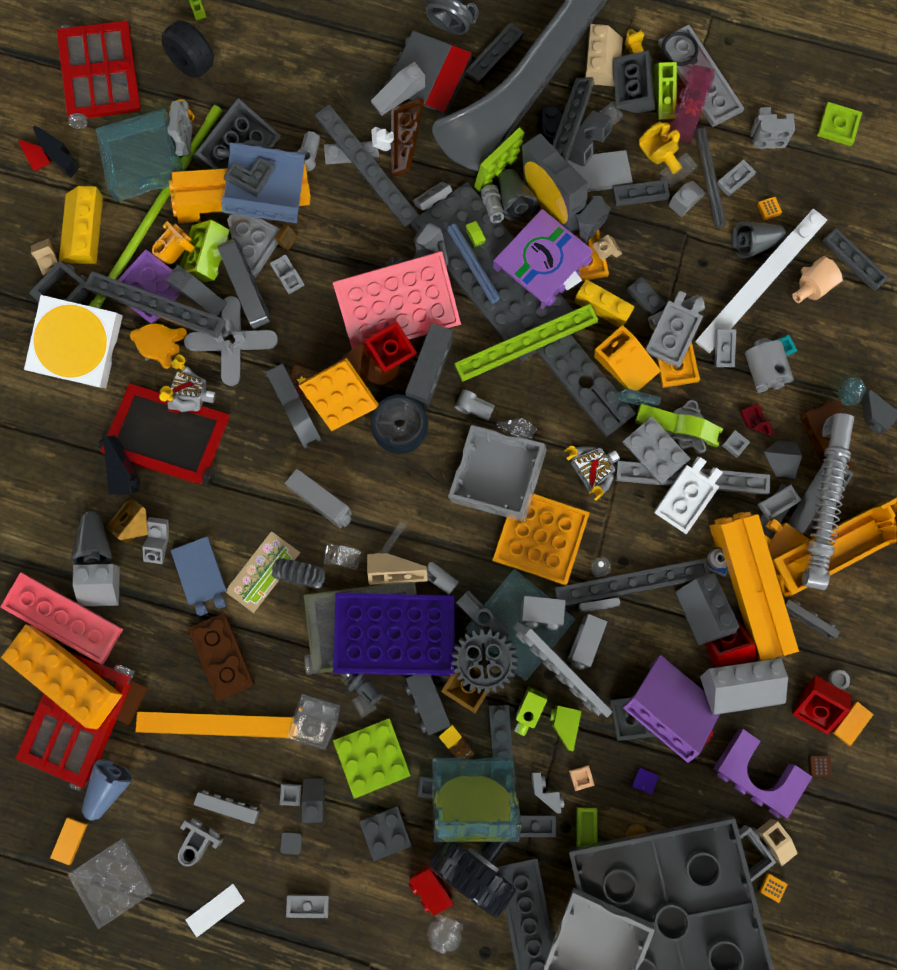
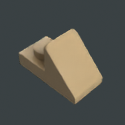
(45, 255)

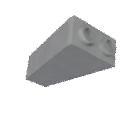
(319, 499)

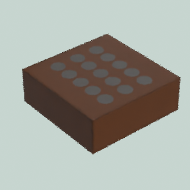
(820, 766)

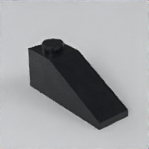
(120, 472)

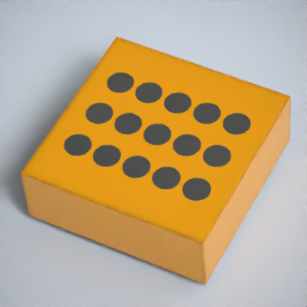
(769, 208)
(773, 887)

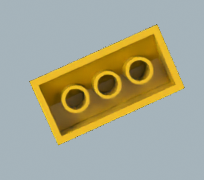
(81, 226)

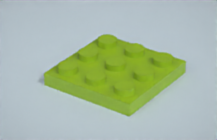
(499, 159)
(371, 758)

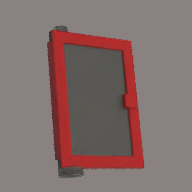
(166, 438)

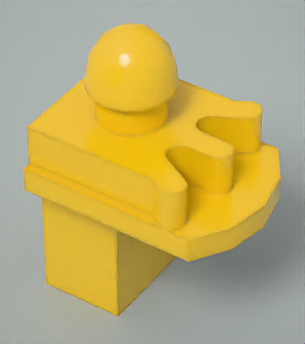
(634, 41)

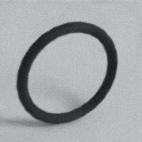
(680, 34)

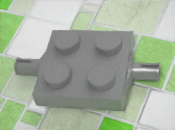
(180, 127)

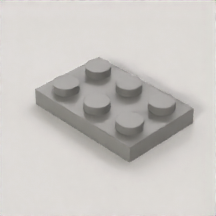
(656, 450)

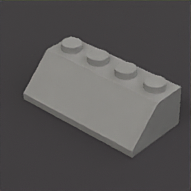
(745, 686)

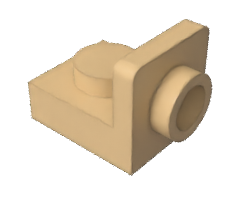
(606, 247)

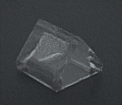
(362, 706)

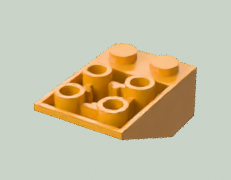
(626, 359)

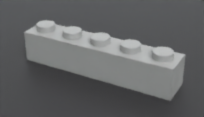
(227, 807)

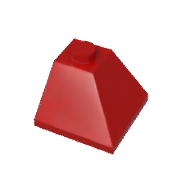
(389, 347)

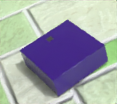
(645, 781)

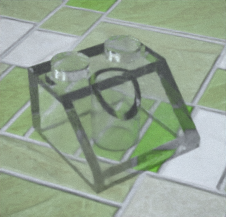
(313, 722)

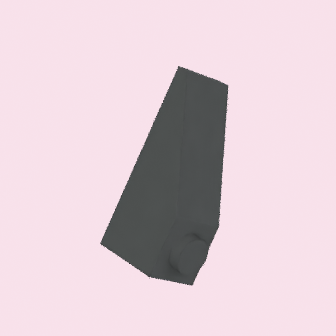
(195, 291)

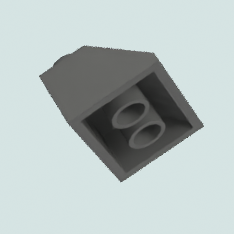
(634, 82)
(707, 609)

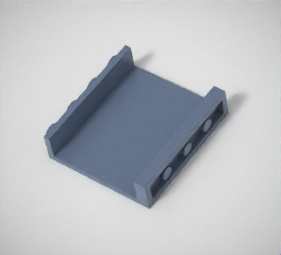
(281, 193)

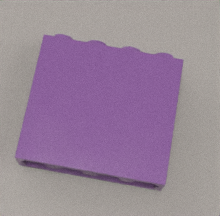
(673, 709)

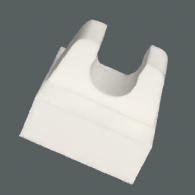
(381, 138)

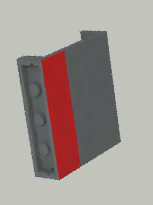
(442, 66)

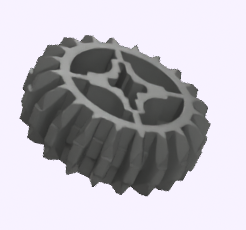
(298, 573)

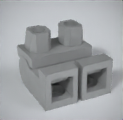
(770, 131)

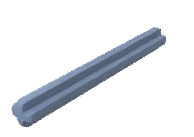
(473, 263)

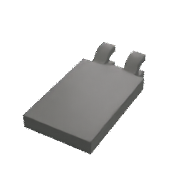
(605, 170)
(675, 331)

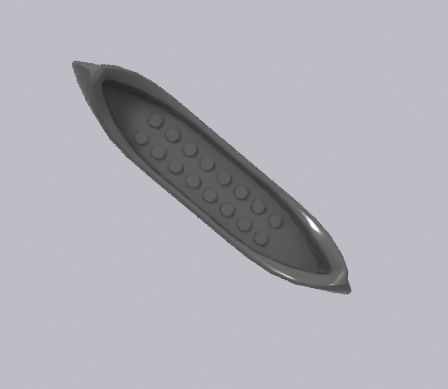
(482, 127)

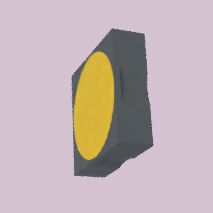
(554, 182)

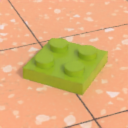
(839, 124)

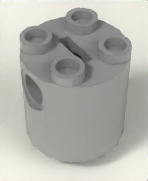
(768, 365)

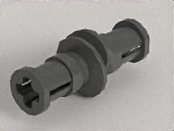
(362, 686)

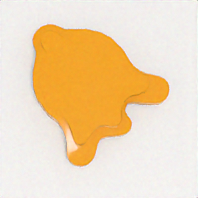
(158, 342)

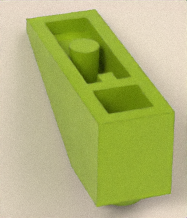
(665, 89)

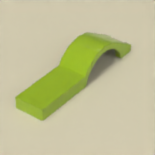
(681, 424)

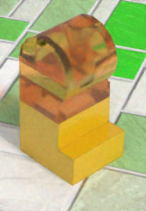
(456, 743)

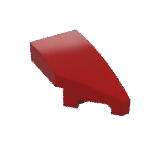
(34, 155)

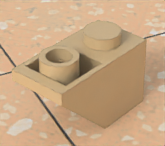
(778, 840)

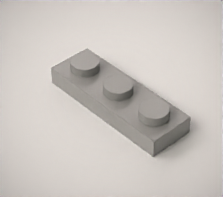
(335, 155)

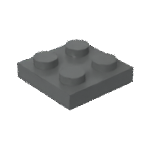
(385, 833)

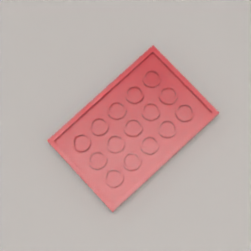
(405, 293)

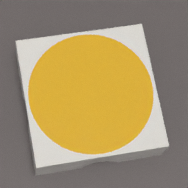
(73, 341)

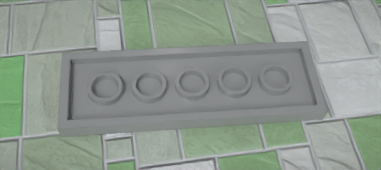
(721, 100)
(564, 673)

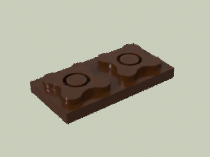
(221, 657)

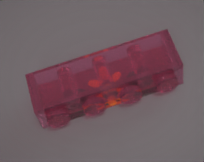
(692, 102)

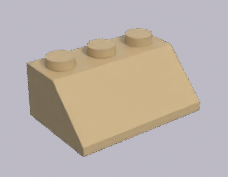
(602, 47)

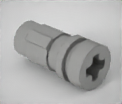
(491, 199)

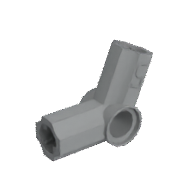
(309, 148)

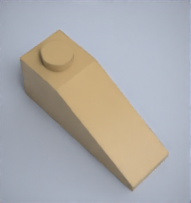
(392, 569)

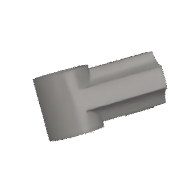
(469, 403)

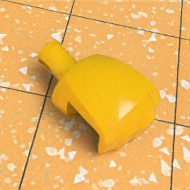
(660, 146)

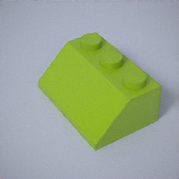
(205, 257)

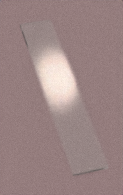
(393, 537)

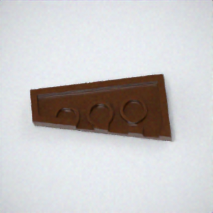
(405, 126)

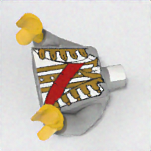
(187, 389)
(593, 467)

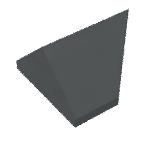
(784, 458)

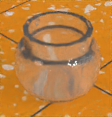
(444, 934)

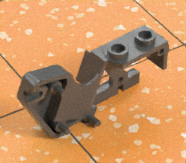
(426, 241)

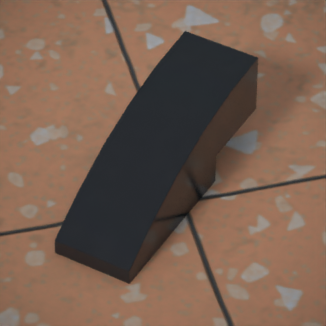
(57, 152)

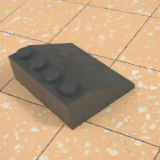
(235, 126)

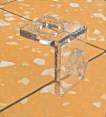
(343, 556)

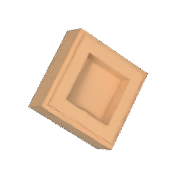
(581, 778)

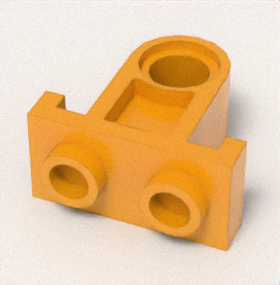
(172, 244)

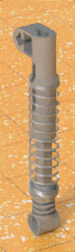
(839, 430)

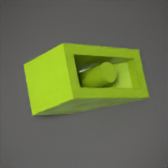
(566, 723)

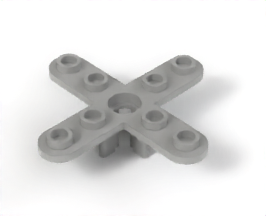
(231, 352)

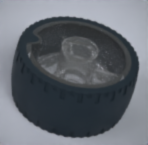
(403, 438)

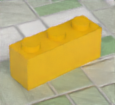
(604, 303)

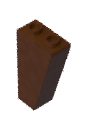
(813, 423)

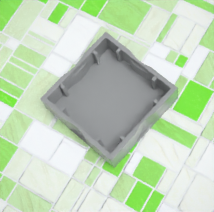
(498, 473)
(598, 937)

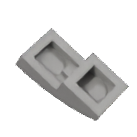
(287, 274)

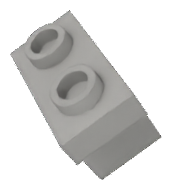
(197, 840)

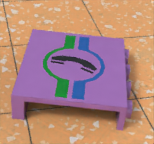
(543, 257)

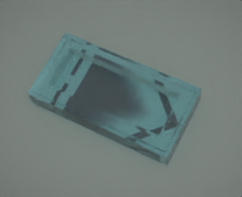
(638, 398)

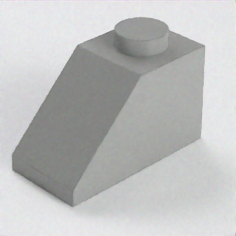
(686, 198)

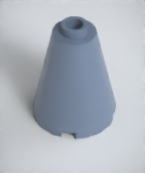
(104, 788)

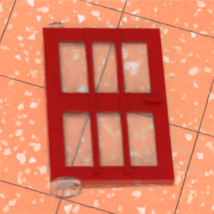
(97, 71)
(62, 744)

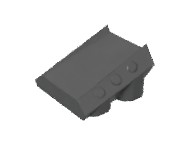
(592, 218)

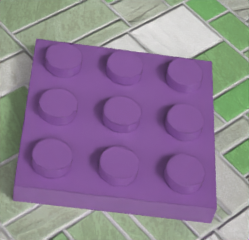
(149, 275)

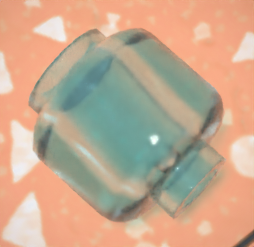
(852, 391)

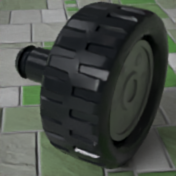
(474, 874)

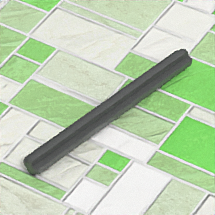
(710, 178)

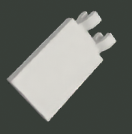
(688, 495)

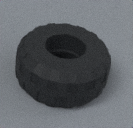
(187, 48)

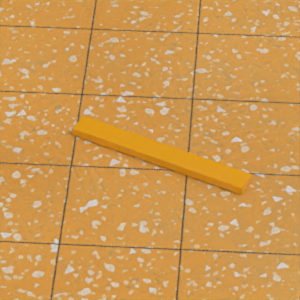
(213, 724)

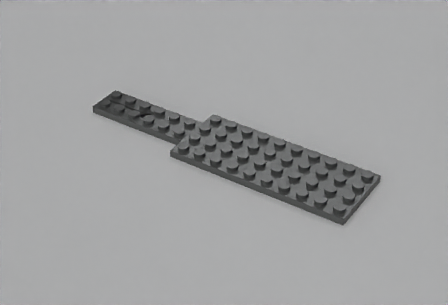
(519, 309)

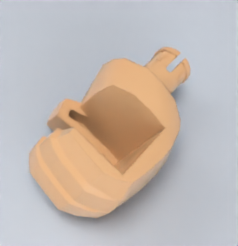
(818, 279)

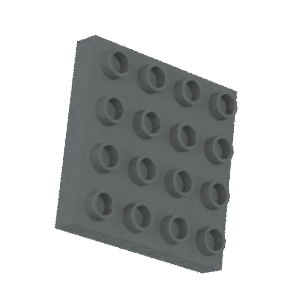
(688, 885)

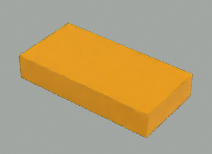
(852, 723)
(68, 841)

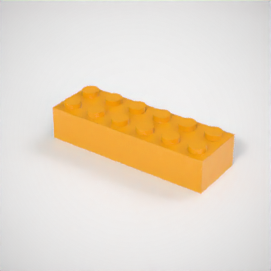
(61, 677)

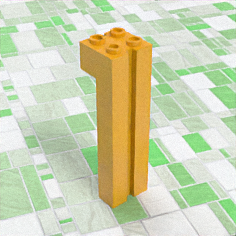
(203, 192)
(854, 540)
(755, 584)

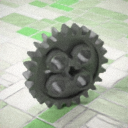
(502, 659)

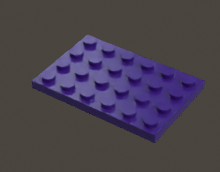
(393, 634)

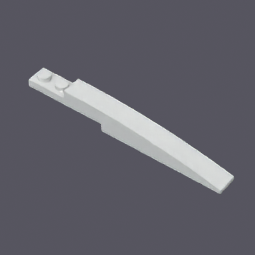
(762, 278)

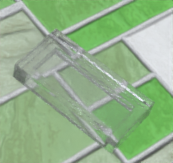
(688, 167)

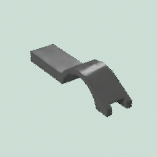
(293, 405)

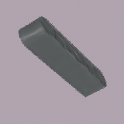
(244, 283)

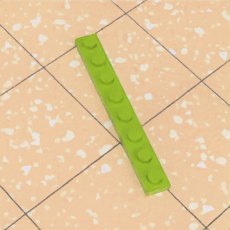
(526, 342)

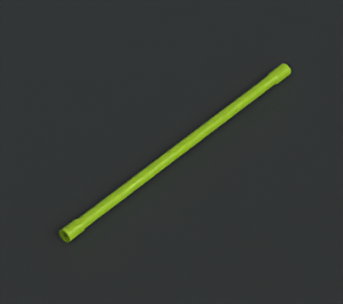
(210, 120)

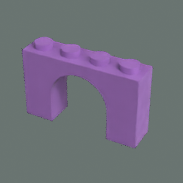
(779, 798)

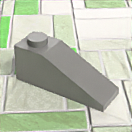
(400, 88)

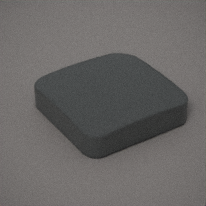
(291, 843)

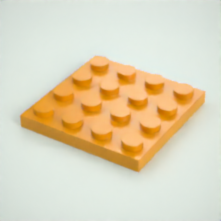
(545, 541)

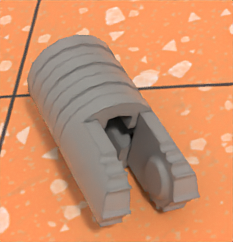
(441, 578)

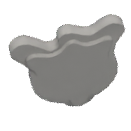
(687, 441)

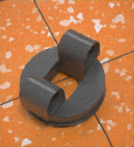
(451, 15)

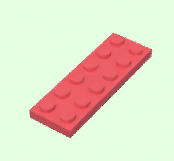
(61, 618)

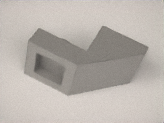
(156, 542)
(551, 798)

